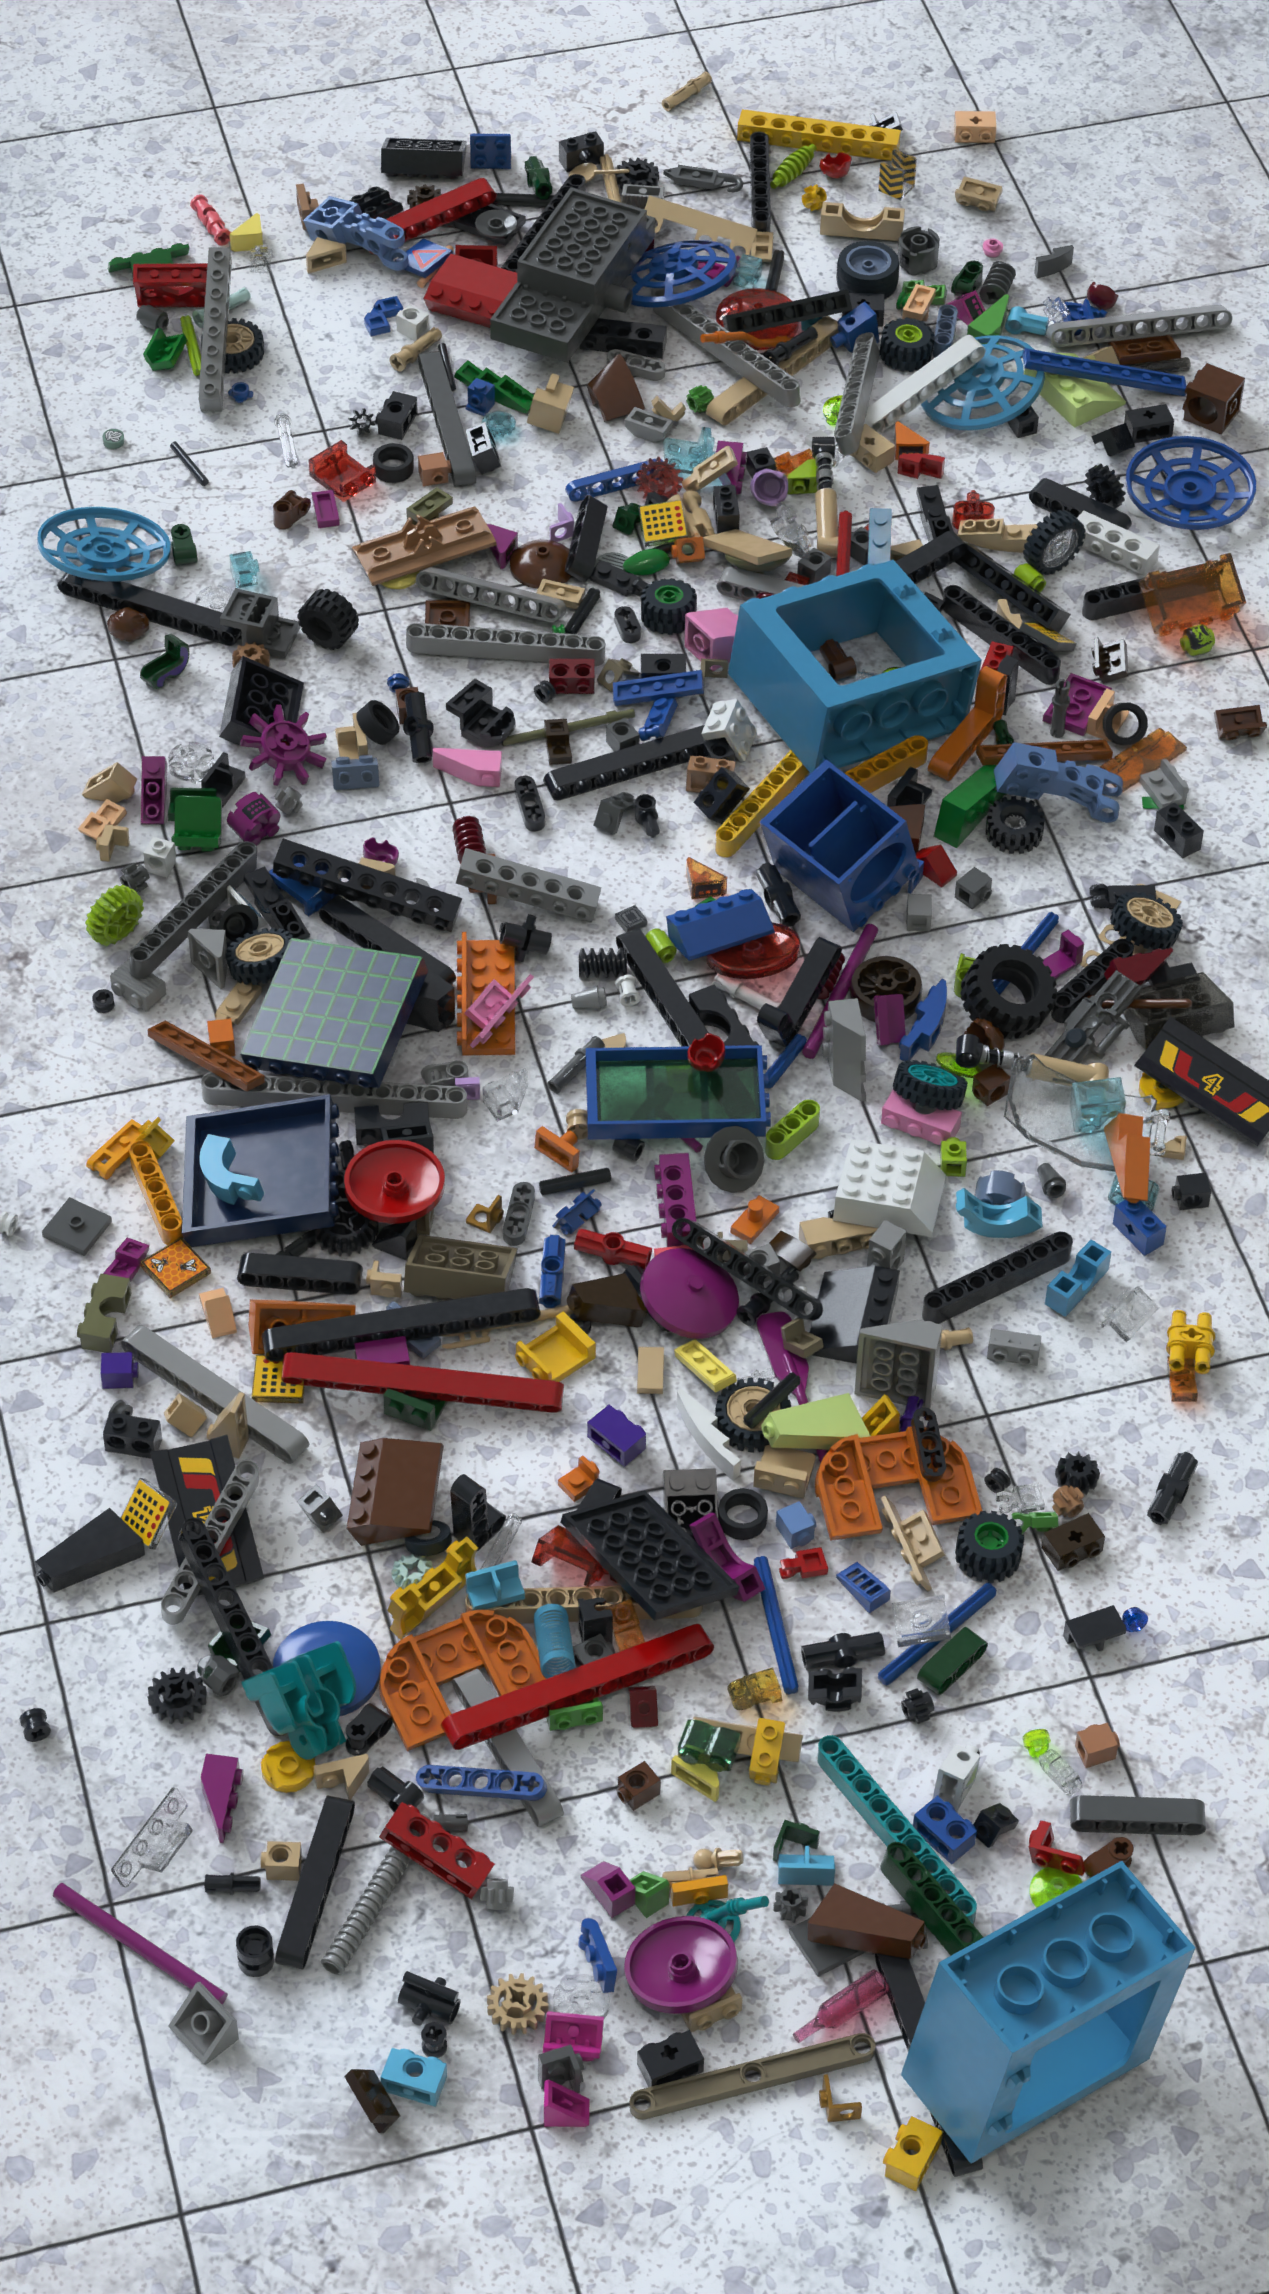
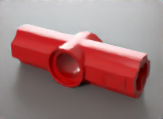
(612, 1248)

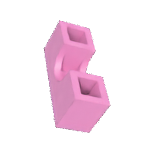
(934, 1127)

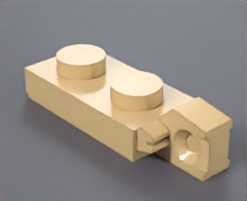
(710, 469)
(238, 1002)

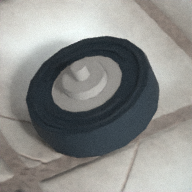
(430, 1543)

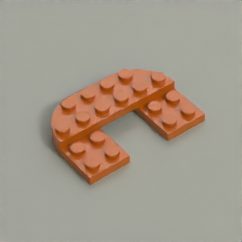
(886, 1460)
(438, 1656)

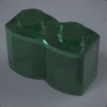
(708, 1745)

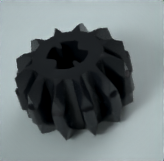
(1077, 1472)

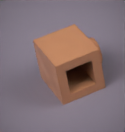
(433, 469)
(1097, 1744)

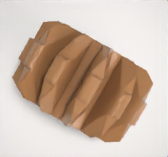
(253, 652)

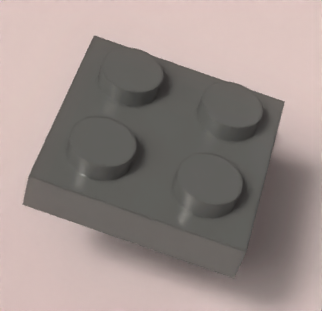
(260, 621)

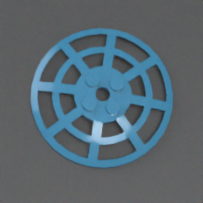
(988, 382)
(103, 551)

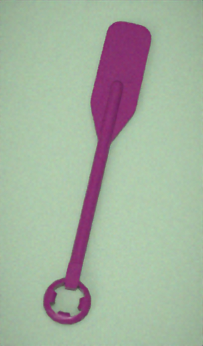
(782, 1360)

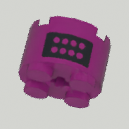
(254, 818)

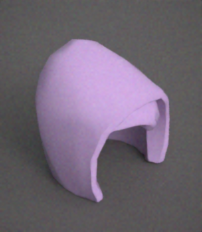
(769, 487)

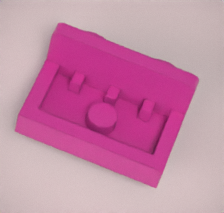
(580, 2031)

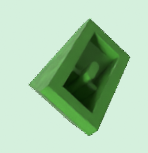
(650, 1892)

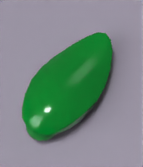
(646, 562)

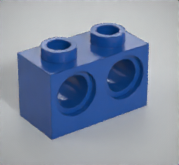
(939, 1833)

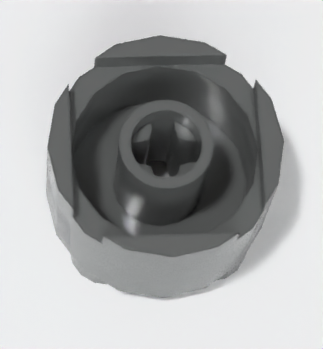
(918, 250)

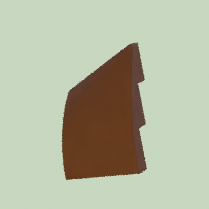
(615, 390)

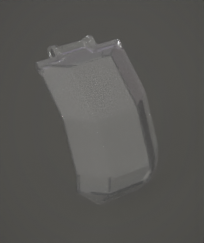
(1041, 1113)

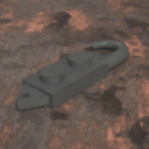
(702, 177)

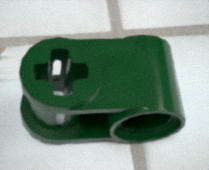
(968, 279)
(182, 545)

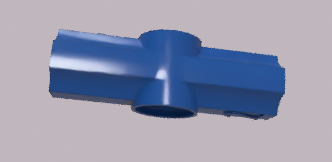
(552, 1271)

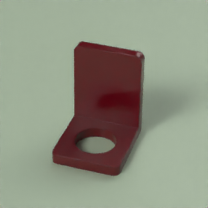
(643, 1706)

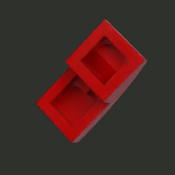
(916, 464)

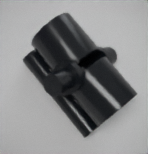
(525, 938)
(429, 1998)

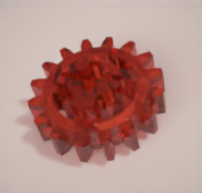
(666, 475)

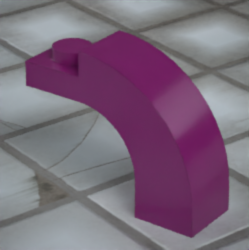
(713, 1541)

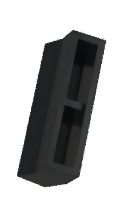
(1009, 667)

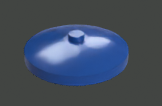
(359, 1651)

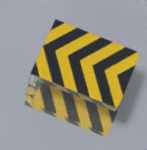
(899, 177)

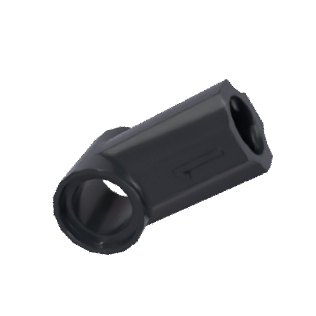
(394, 1789)

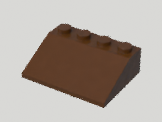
(394, 1489)

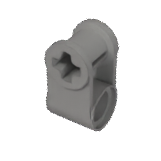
(444, 1073)

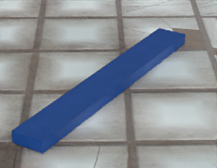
(1104, 372)

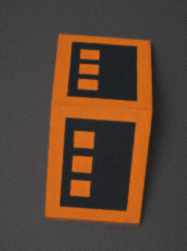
(908, 441)

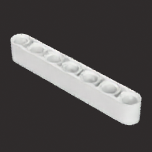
(924, 383)

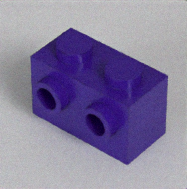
(616, 1435)

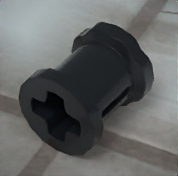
(439, 2035)

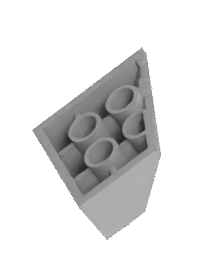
(845, 1046)

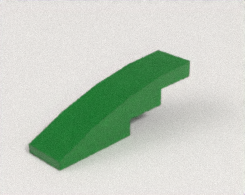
(506, 389)

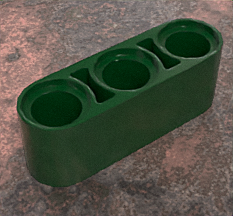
(952, 1661)

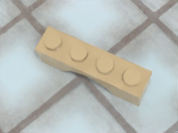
(839, 222)

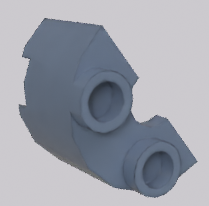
(999, 1188)

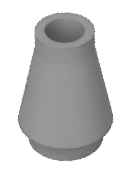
(589, 998)

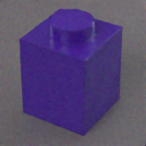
(118, 1370)

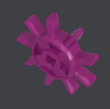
(284, 745)

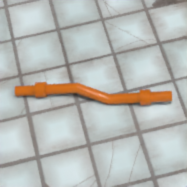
(721, 337)

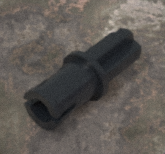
(231, 1883)

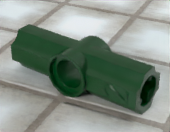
(538, 177)

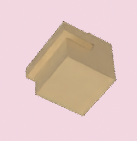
(550, 405)

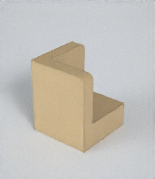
(185, 1415)

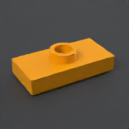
(699, 1890)

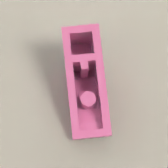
(473, 766)

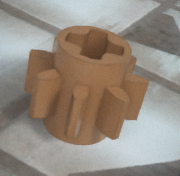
(1068, 1501)

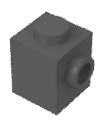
(973, 888)

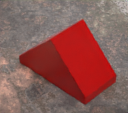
(937, 865)

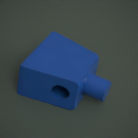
(856, 322)

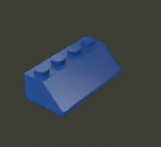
(719, 924)

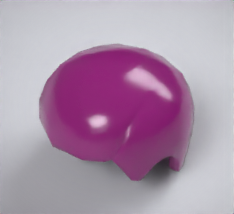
(380, 851)

